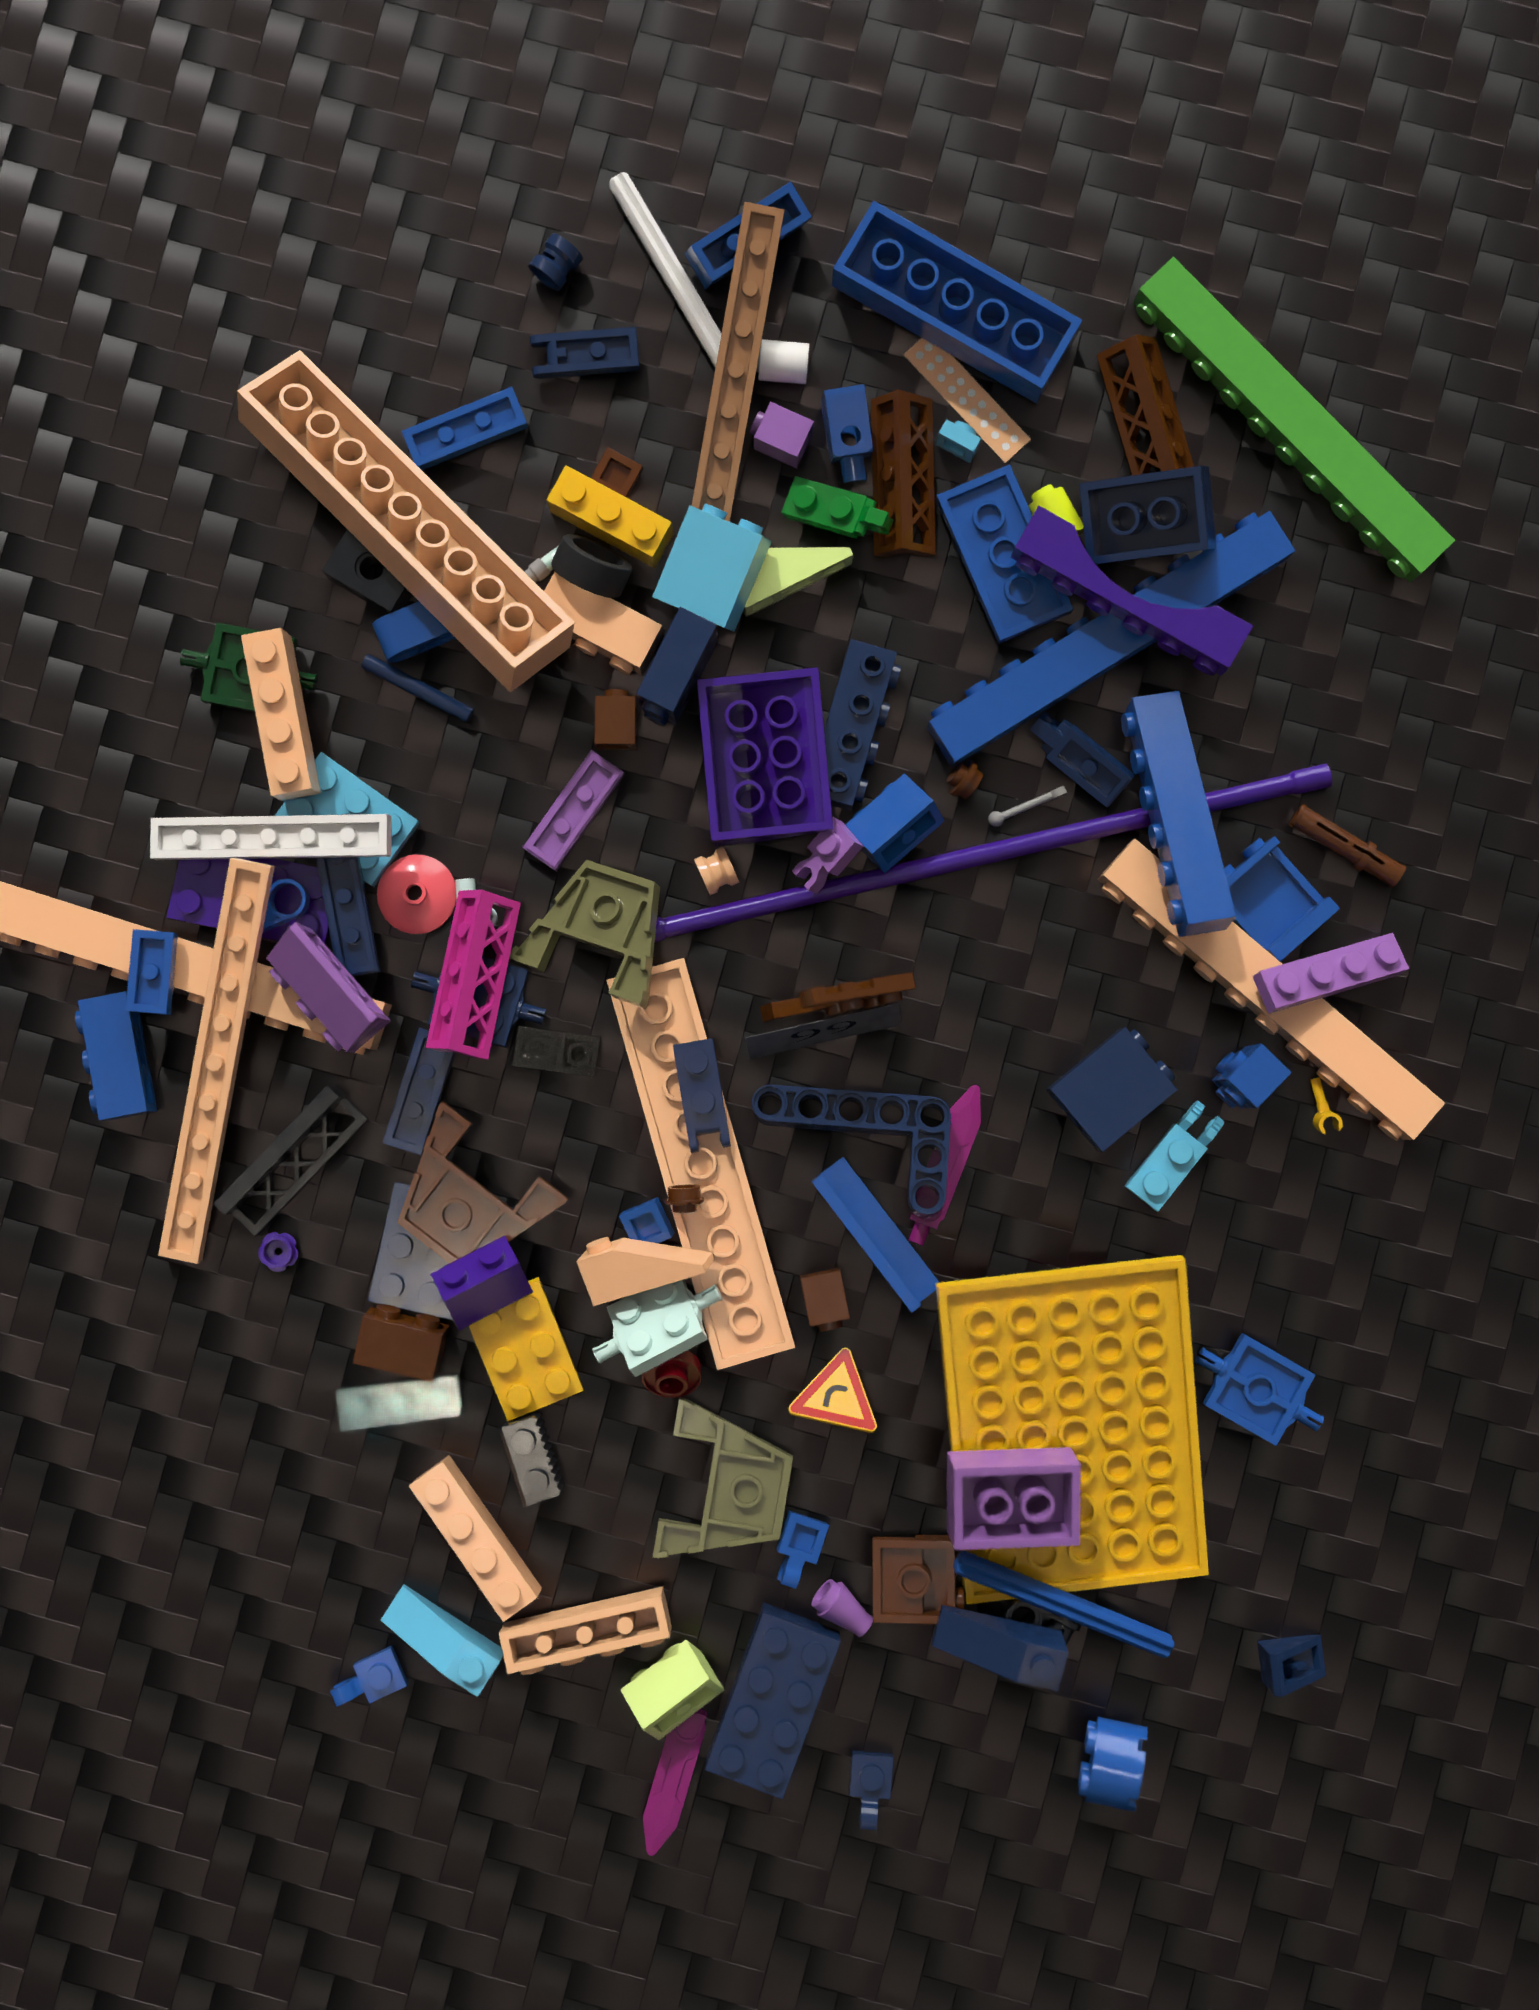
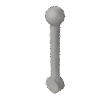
(997, 818)

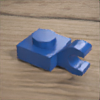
(800, 1542)
(376, 1677)

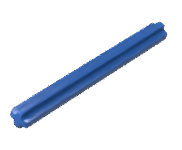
(1063, 1604)

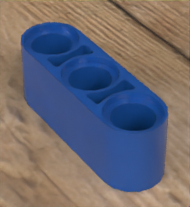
(409, 632)

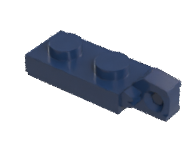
(1082, 759)

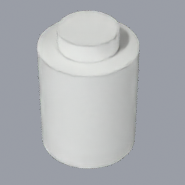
(783, 361)

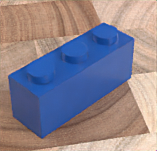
(715, 253)
(115, 1057)

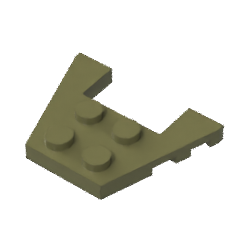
(607, 912)
(743, 1489)

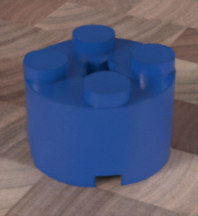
(1114, 1765)

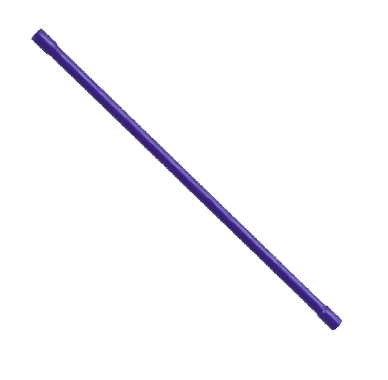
(1295, 782)

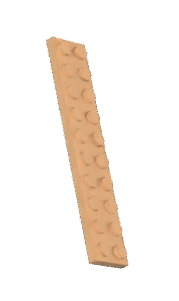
(751, 1315)

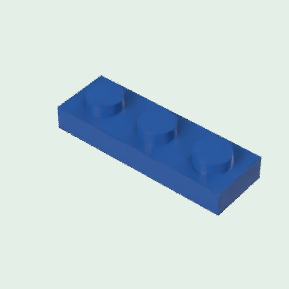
(465, 429)

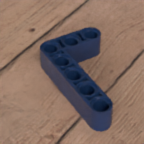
(872, 1123)

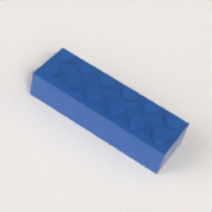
(955, 302)

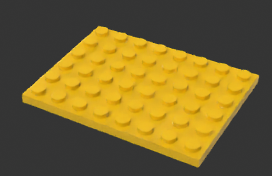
(1094, 1367)

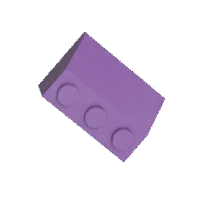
(325, 989)

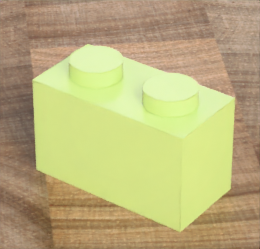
(671, 1689)

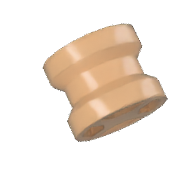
(716, 870)

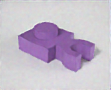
(831, 854)

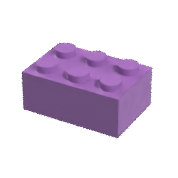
(1013, 1498)

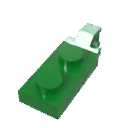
(834, 509)

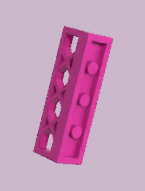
(461, 971)

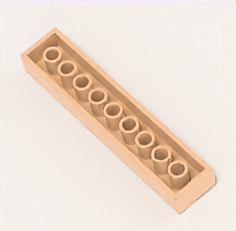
(405, 520)

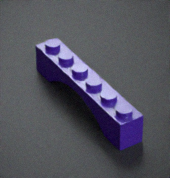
(1203, 634)

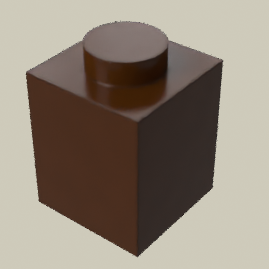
(616, 720)
(825, 1299)

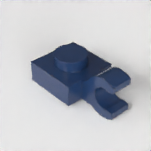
(870, 1780)

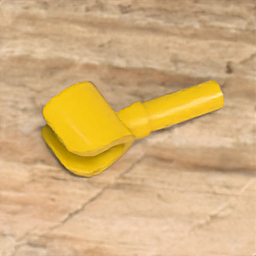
(1323, 1108)

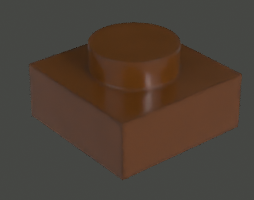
(617, 472)

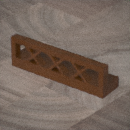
(1156, 406)
(896, 472)

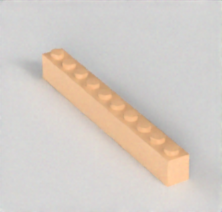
(108, 941)
(1312, 1028)

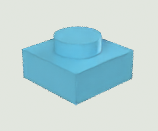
(958, 439)

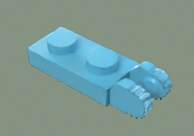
(1172, 1159)

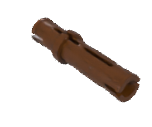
(1360, 853)

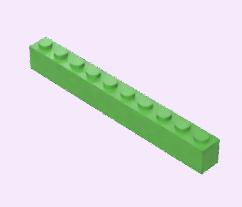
(1291, 421)

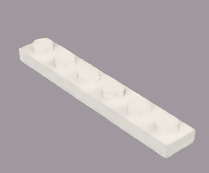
(271, 837)

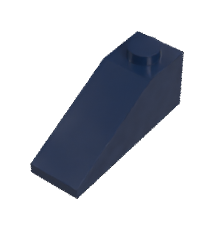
(1003, 1646)

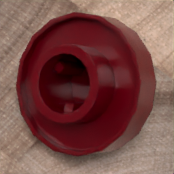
(674, 1377)

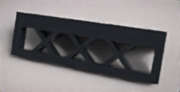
(280, 1149)

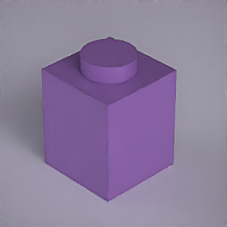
(782, 434)

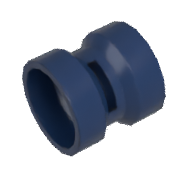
(555, 262)

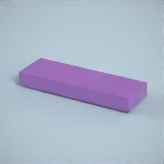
(573, 810)

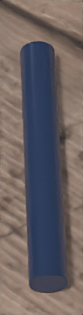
(417, 688)

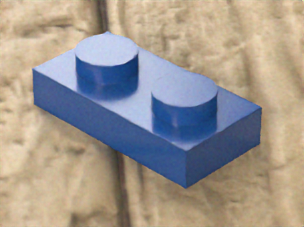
(151, 972)

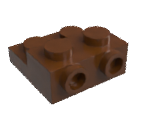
(914, 1579)

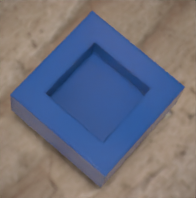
(647, 1222)

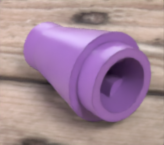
(840, 1607)

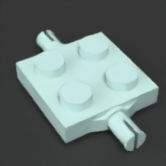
(656, 1325)

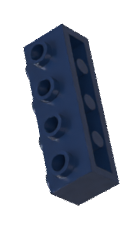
(853, 719)

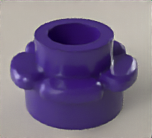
(270, 1258)

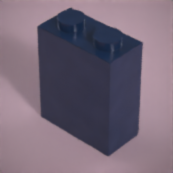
(677, 667)
(1113, 1088)

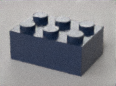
(1148, 515)

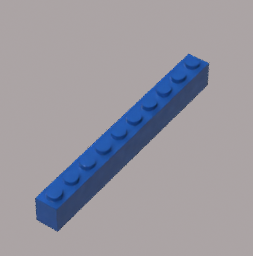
(1104, 643)

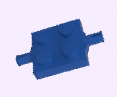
(1259, 1389)

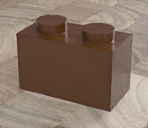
(401, 1342)

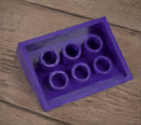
(764, 756)

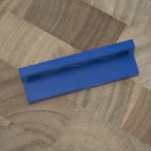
(876, 1233)

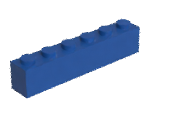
(1178, 814)

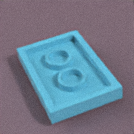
(348, 794)

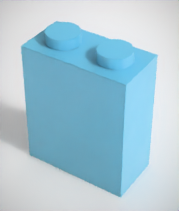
(713, 566)

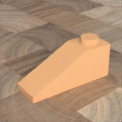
(635, 1266)

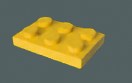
(526, 1354)

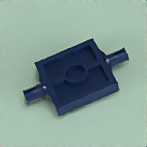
(511, 1004)

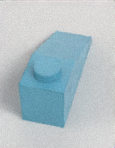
(443, 1640)

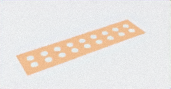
(968, 398)

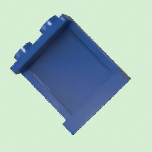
(1275, 899)

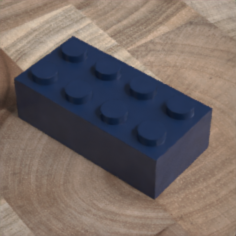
(772, 1700)

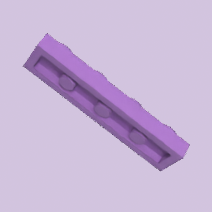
(1330, 973)

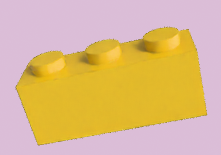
(610, 516)

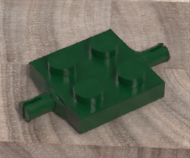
(226, 669)

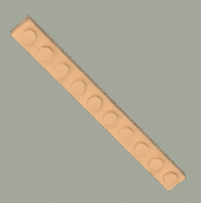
(216, 1060)

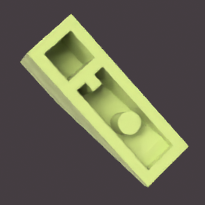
(792, 570)

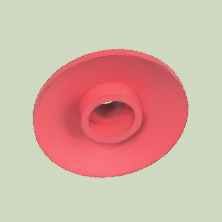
(433, 906)

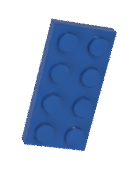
(985, 526)

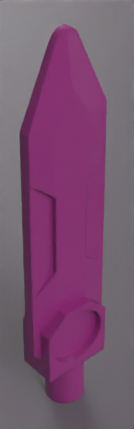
(963, 1131)
(672, 1780)

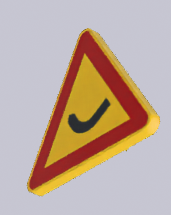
(836, 1396)

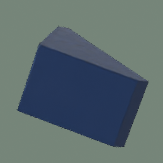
(1291, 1663)

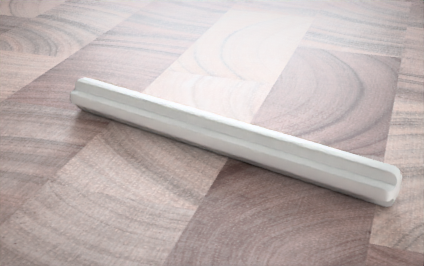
(667, 264)

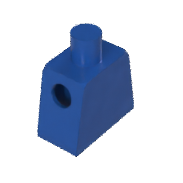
(847, 413)

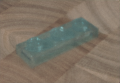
(399, 1402)

